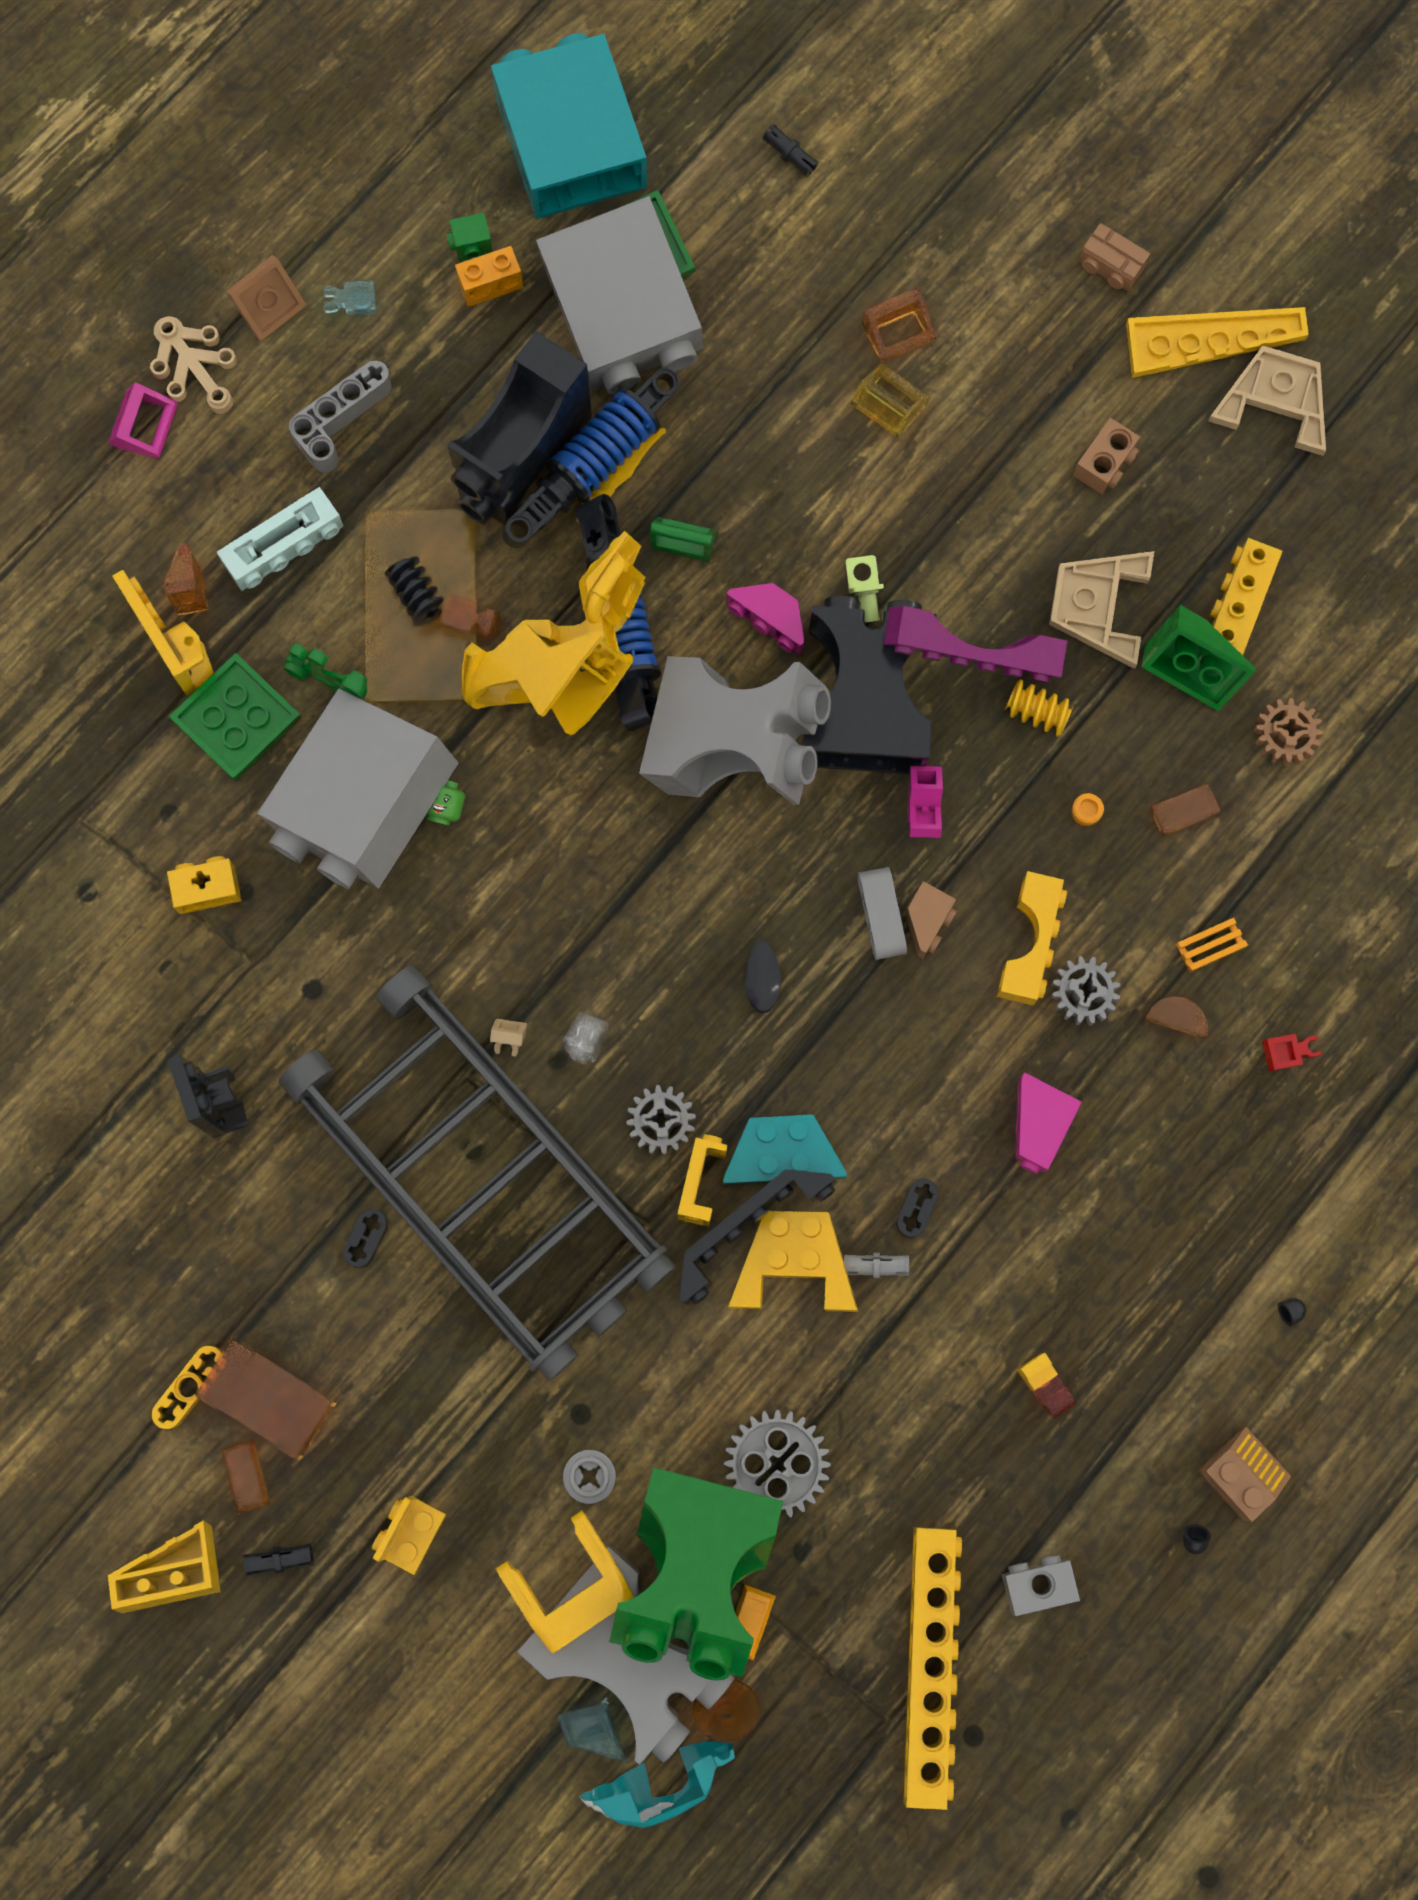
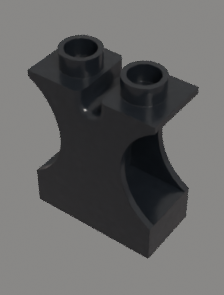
(526, 425)
(870, 714)

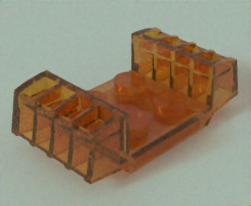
(265, 1398)

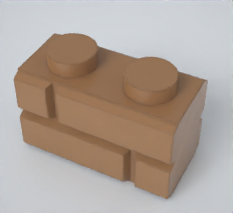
(1113, 258)

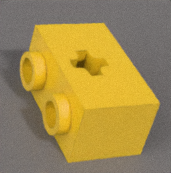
(218, 891)

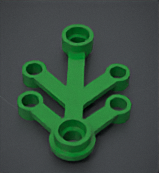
(301, 668)

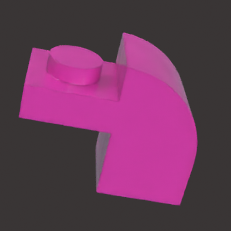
(924, 801)

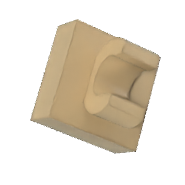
(508, 1033)

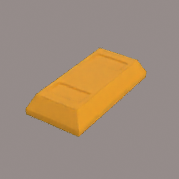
(753, 1613)

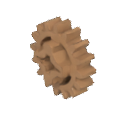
(1278, 740)

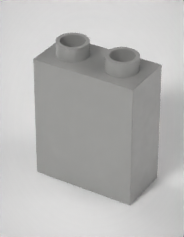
(622, 296)
(356, 791)

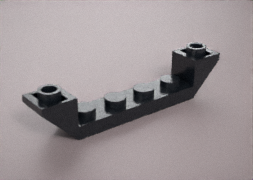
(694, 1281)

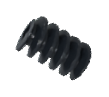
(414, 590)

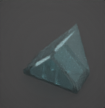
(593, 1730)

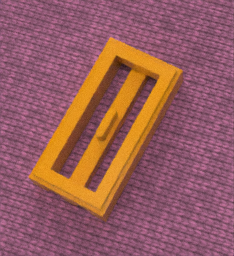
(1235, 934)

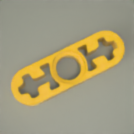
(165, 1401)

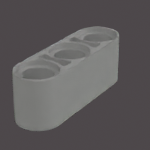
(882, 913)

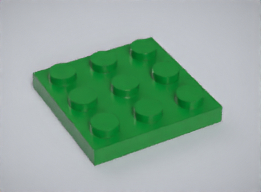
(235, 717)

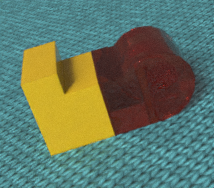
(1046, 1385)

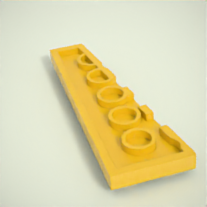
(1192, 339)

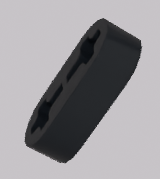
(910, 1204)
(358, 1234)

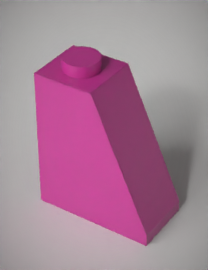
(1041, 1122)

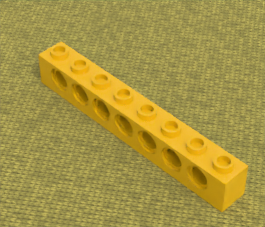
(917, 1790)

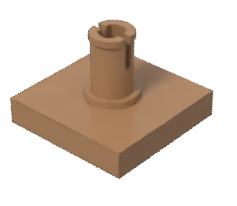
(266, 298)

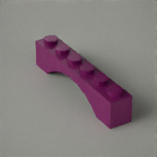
(920, 631)

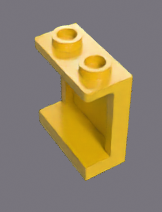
(687, 1209)

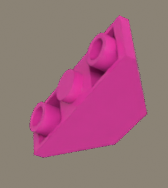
(770, 612)

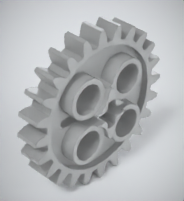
(755, 1441)

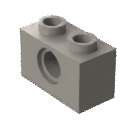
(1059, 1591)

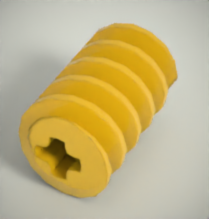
(1039, 707)

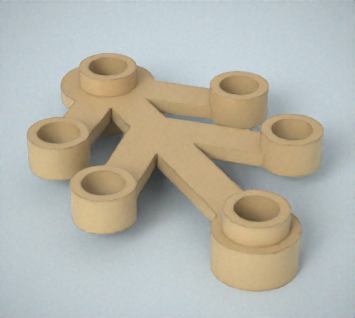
(190, 359)

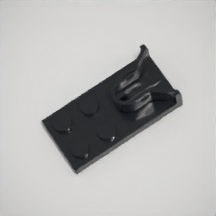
(207, 1096)

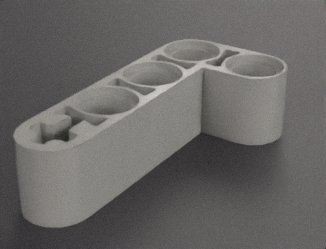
(345, 412)

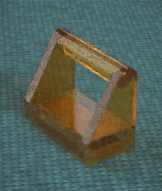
(893, 311)
(185, 582)

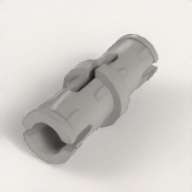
(877, 1265)

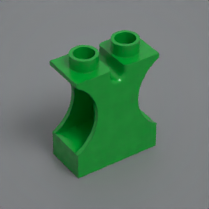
(702, 1546)

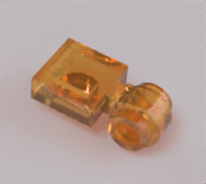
(460, 614)

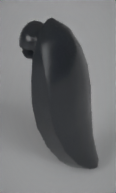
(762, 977)

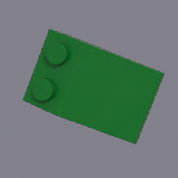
(1196, 659)

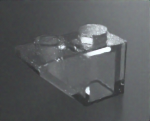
(585, 1038)

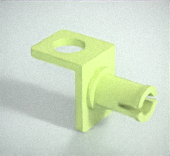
(866, 589)

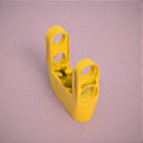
(583, 1609)

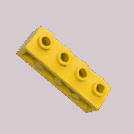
(1244, 591)

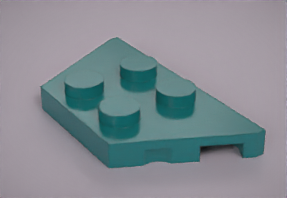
(780, 1144)

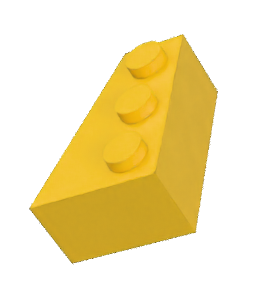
(169, 1574)

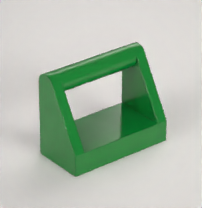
(682, 539)

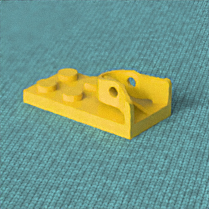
(177, 646)

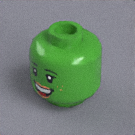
(448, 805)

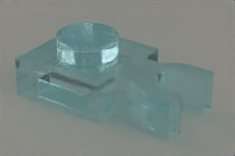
(356, 298)

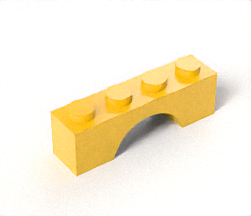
(1039, 901)

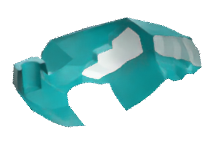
(630, 1799)

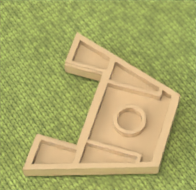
(1283, 386)
(1087, 599)

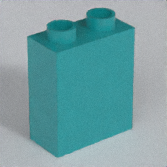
(569, 124)

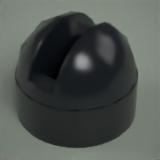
(1292, 1311)
(1196, 1539)

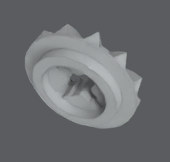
(589, 1493)

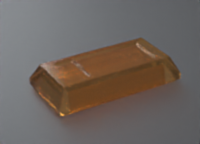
(245, 1476)

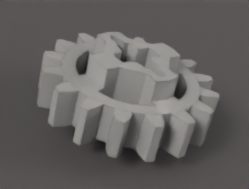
(1097, 992)
(676, 1119)

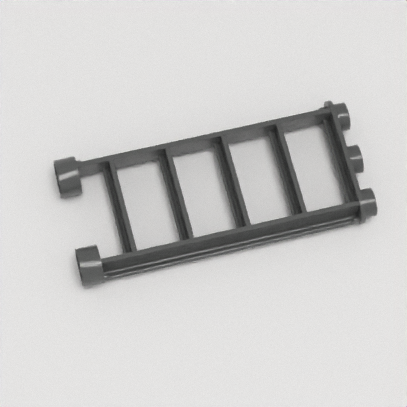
(603, 1309)

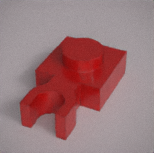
(1286, 1051)

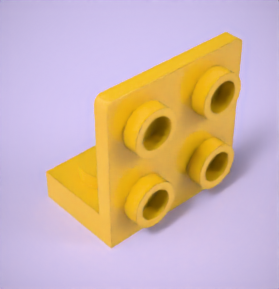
(409, 1534)

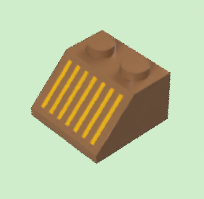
(1245, 1475)

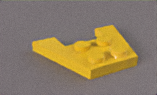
(795, 1247)

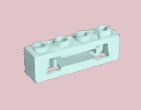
(320, 522)

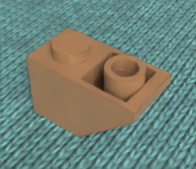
(926, 915)

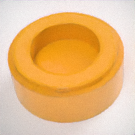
(1087, 809)

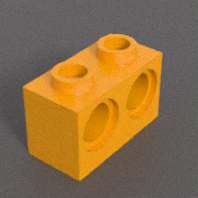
(489, 276)

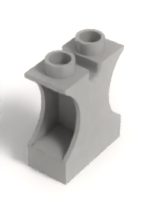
(714, 731)
(637, 1684)

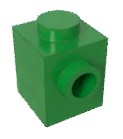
(469, 236)

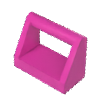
(126, 417)

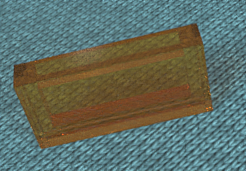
(1185, 810)

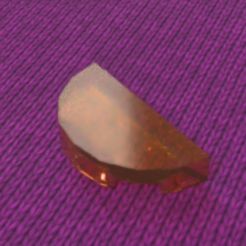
(1180, 1015)

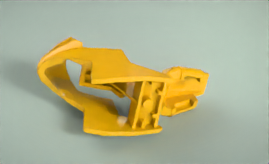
(543, 660)

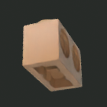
(1103, 454)

